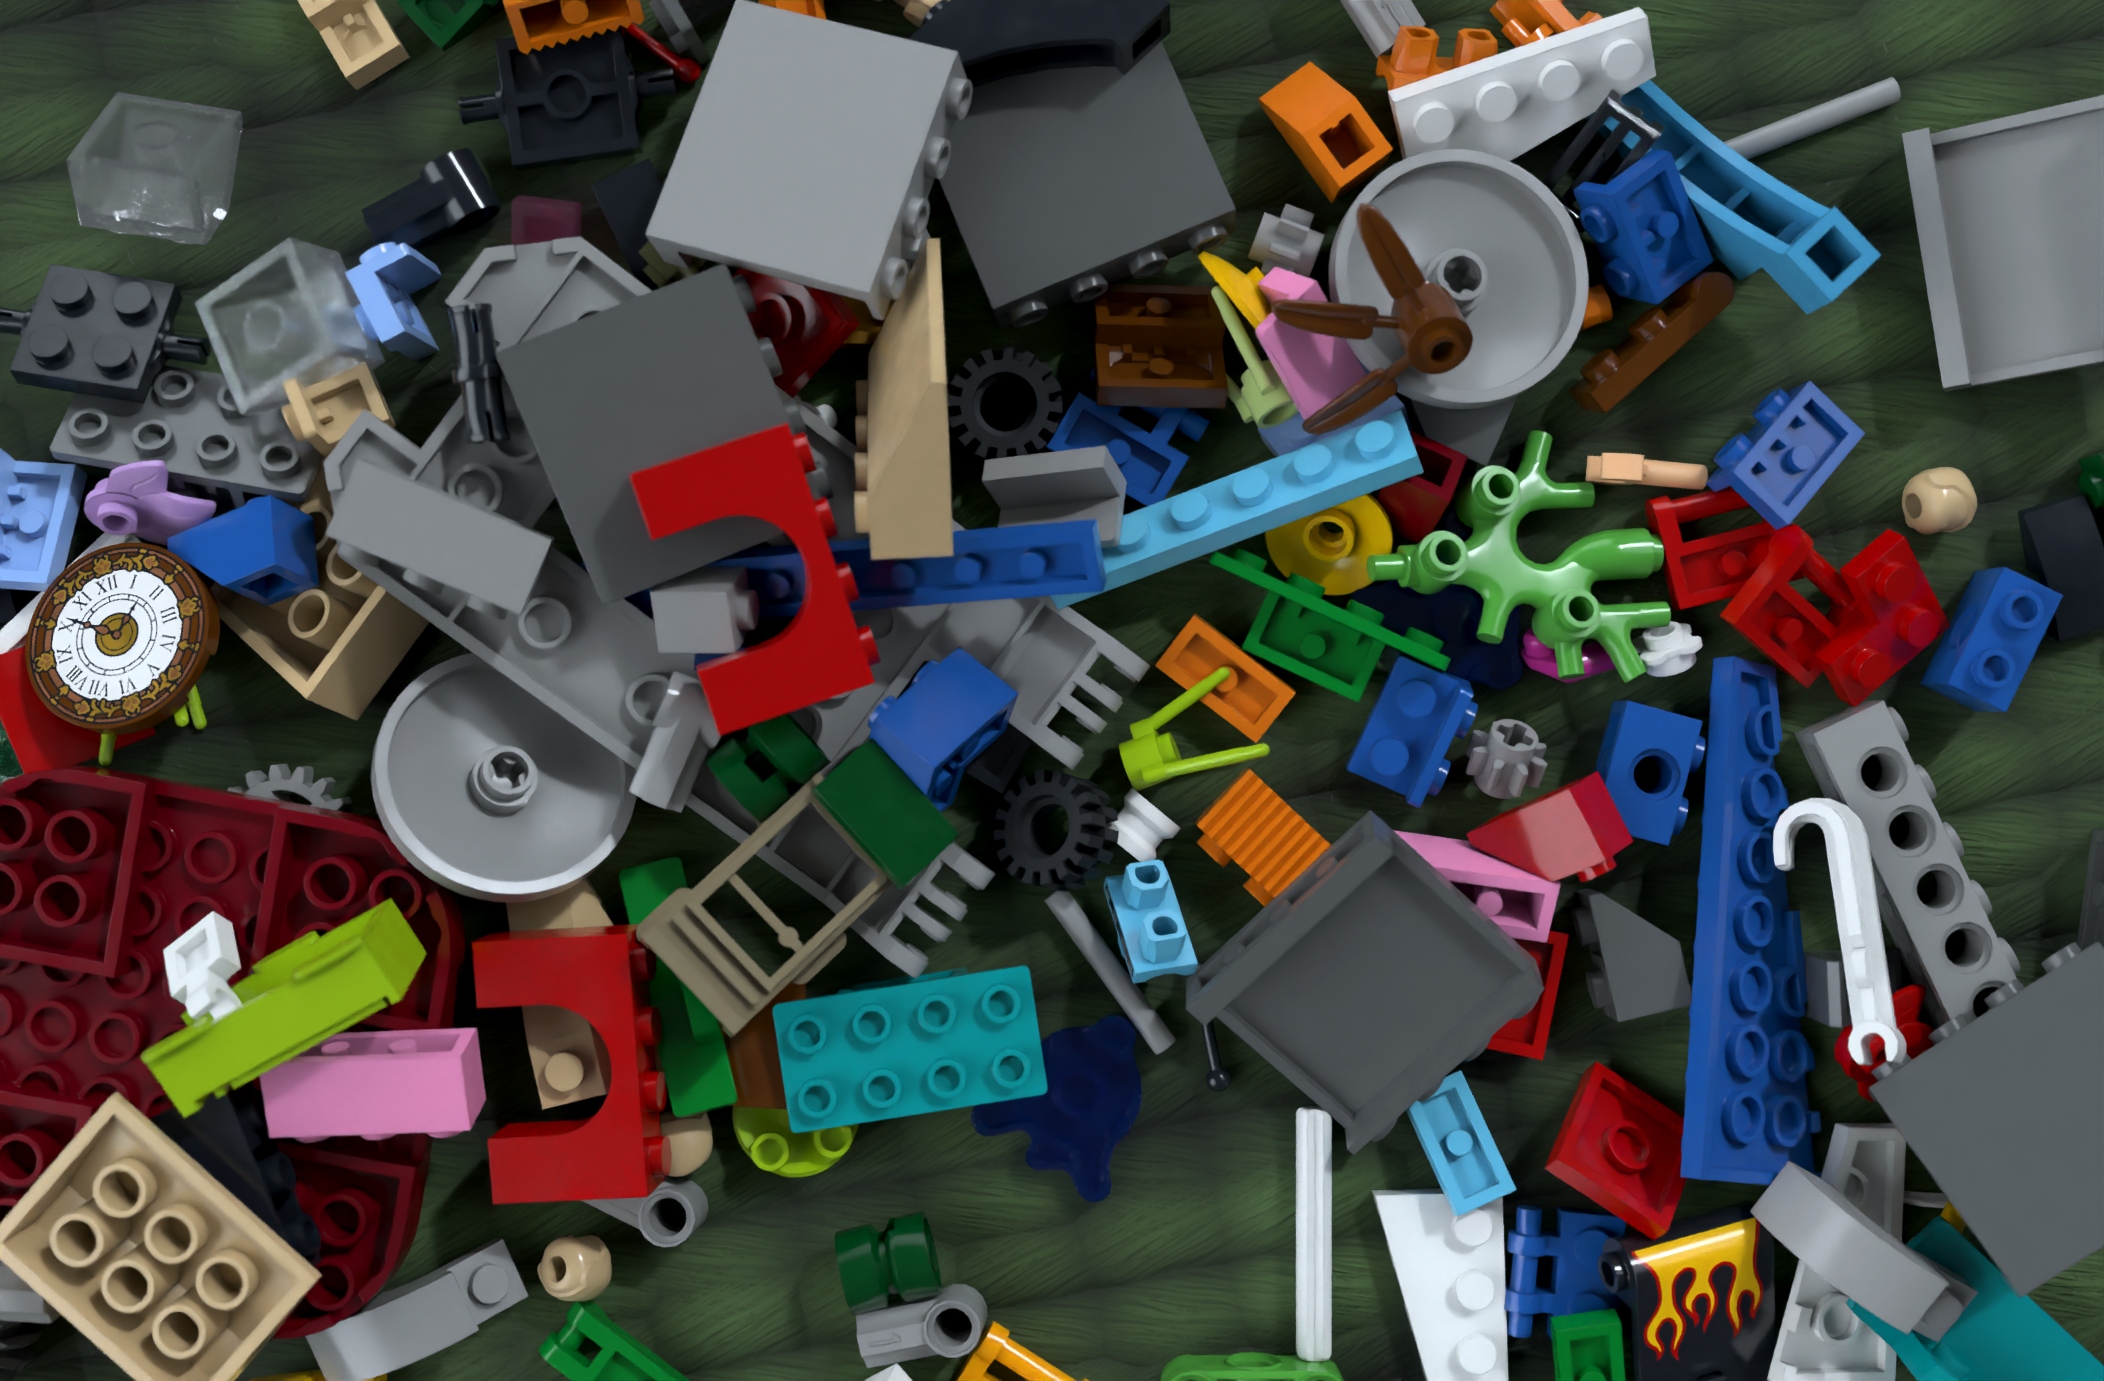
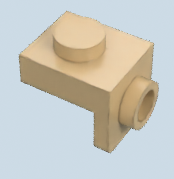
(332, 405)

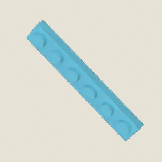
(1258, 500)

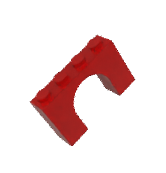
(821, 647)
(605, 980)

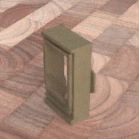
(713, 962)

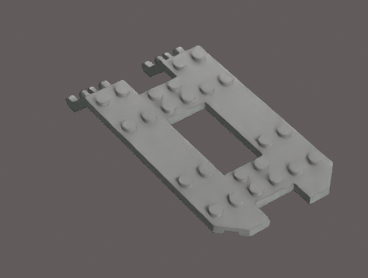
(605, 663)

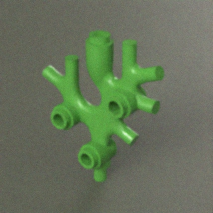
(1560, 590)

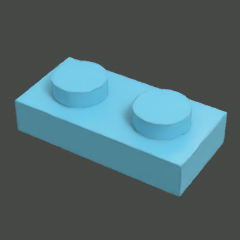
(1460, 1146)

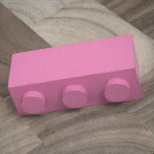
(1506, 893)
(377, 1086)

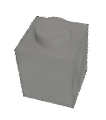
(704, 610)

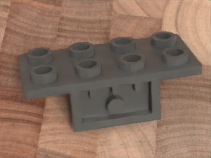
(197, 434)

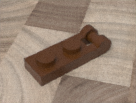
(1652, 341)

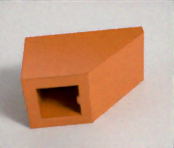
(1326, 130)

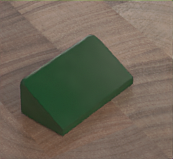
(885, 813)

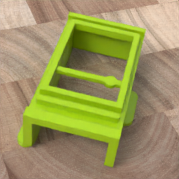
(290, 1006)

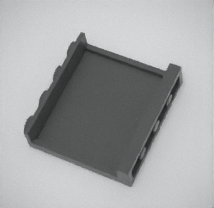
(1081, 183)
(644, 390)
(1367, 980)
(2016, 1117)

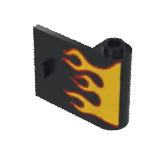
(1698, 1296)

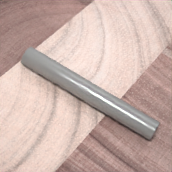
(1816, 119)
(1110, 971)

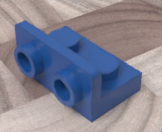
(1644, 229)
(1786, 452)
(1413, 729)

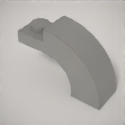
(1860, 1255)
(420, 1316)

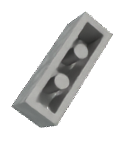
(438, 539)

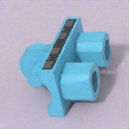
(1149, 922)

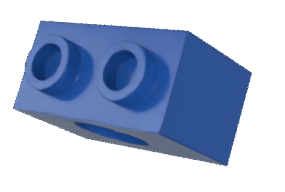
(1991, 639)
(1676, 747)

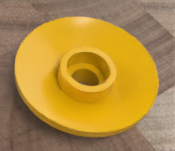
(1240, 287)
(1331, 558)

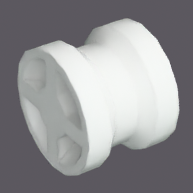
(1142, 827)

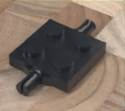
(569, 100)
(99, 334)

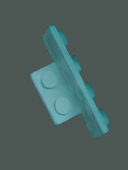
(909, 1047)
(1996, 1332)

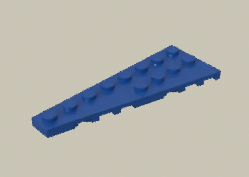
(1749, 971)

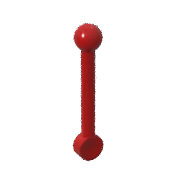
(687, 69)

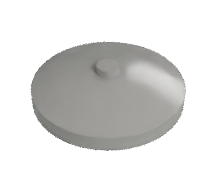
(1499, 252)
(495, 786)

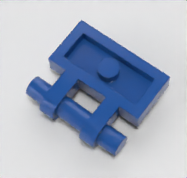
(1142, 457)
(1575, 1272)

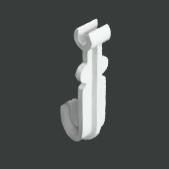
(1856, 919)

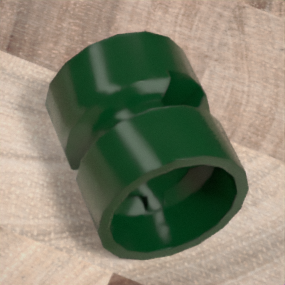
(786, 747)
(888, 1262)

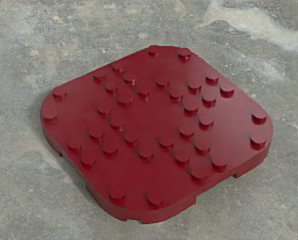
(112, 873)

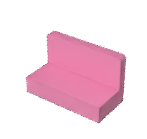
(1308, 363)

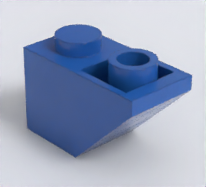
(254, 550)

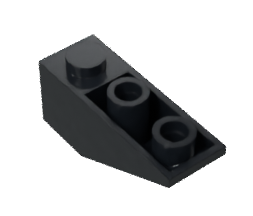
(235, 1148)

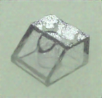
(156, 168)
(285, 321)

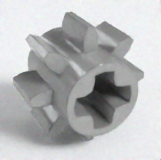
(1287, 242)
(1506, 758)

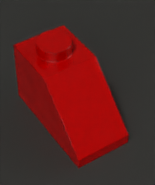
(1559, 832)

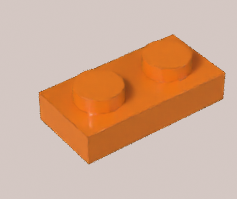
(1246, 699)

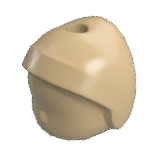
(1939, 501)
(689, 1140)
(576, 1268)

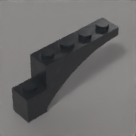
(1037, 35)

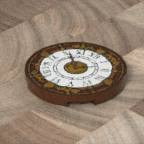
(122, 638)

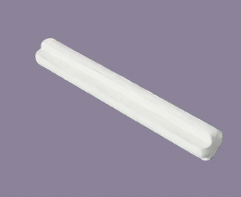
(1313, 1234)

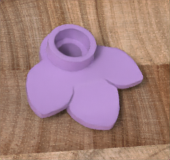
(138, 503)

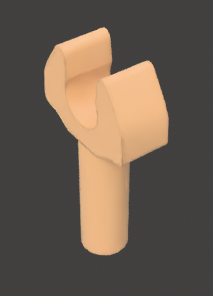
(1634, 469)

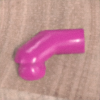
(1544, 660)

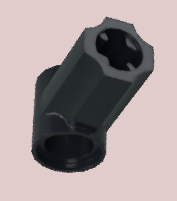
(447, 198)

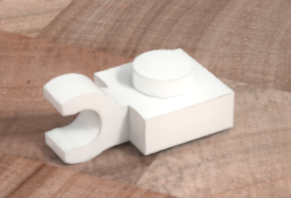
(201, 965)

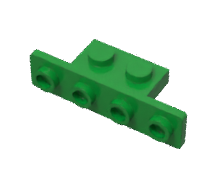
(1318, 638)
(691, 1036)

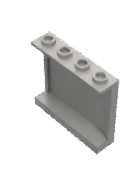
(812, 153)
(2013, 241)

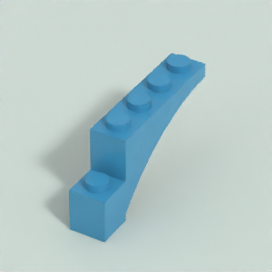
(1749, 214)

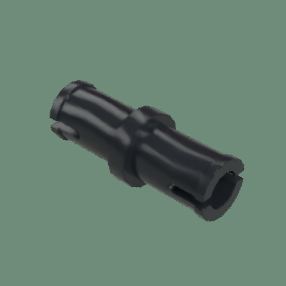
(479, 373)

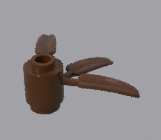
(1421, 317)

